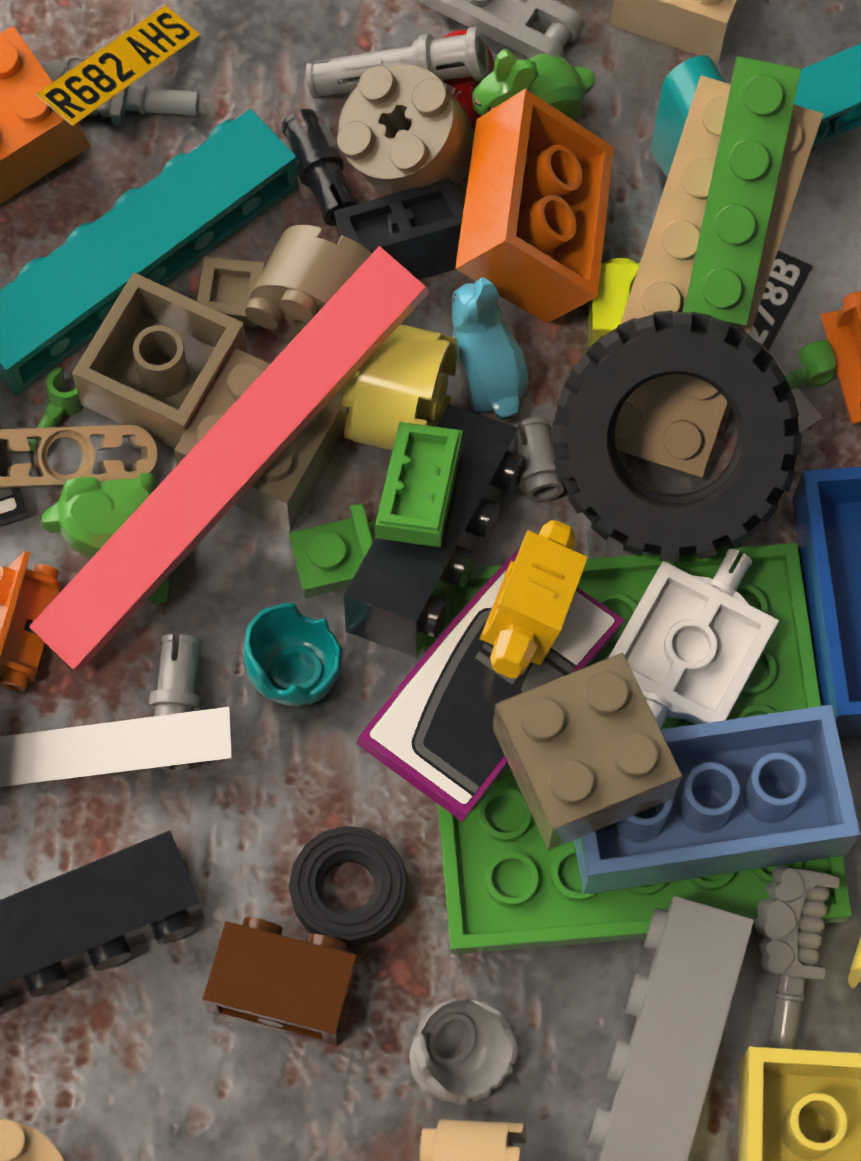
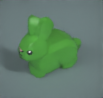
(543, 75)
(95, 510)

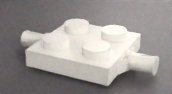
(695, 642)

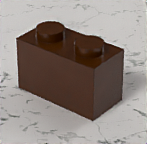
(281, 980)

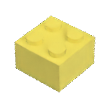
(799, 1105)

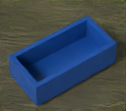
(830, 559)

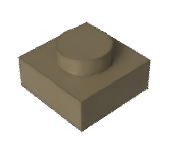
(228, 286)

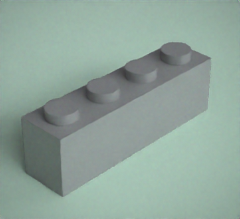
(675, 1034)

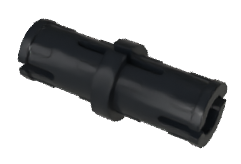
(318, 164)

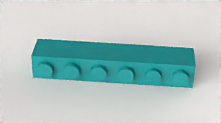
(150, 232)

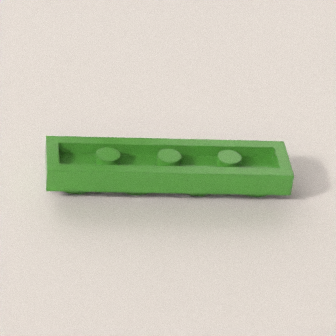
(742, 189)

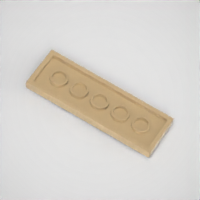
(676, 414)

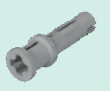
(445, 57)

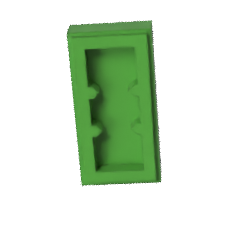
(419, 484)

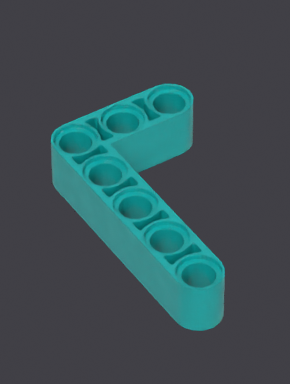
(825, 87)

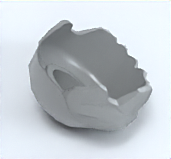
(462, 1050)

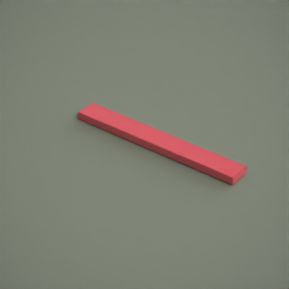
(229, 459)

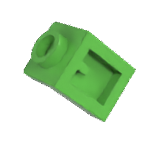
(331, 552)

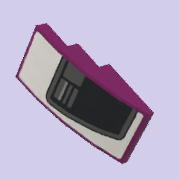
(442, 713)

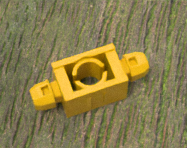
(533, 599)

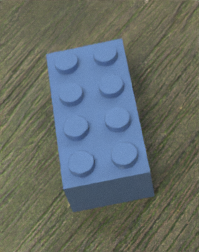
(746, 800)

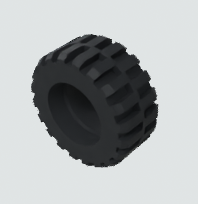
(693, 520)

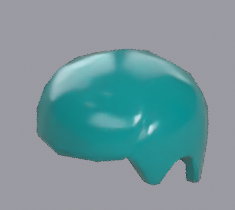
(291, 656)

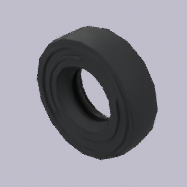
(339, 847)

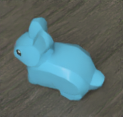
(487, 351)

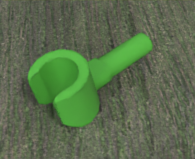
(817, 365)
(59, 403)

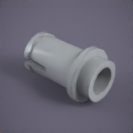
(539, 472)

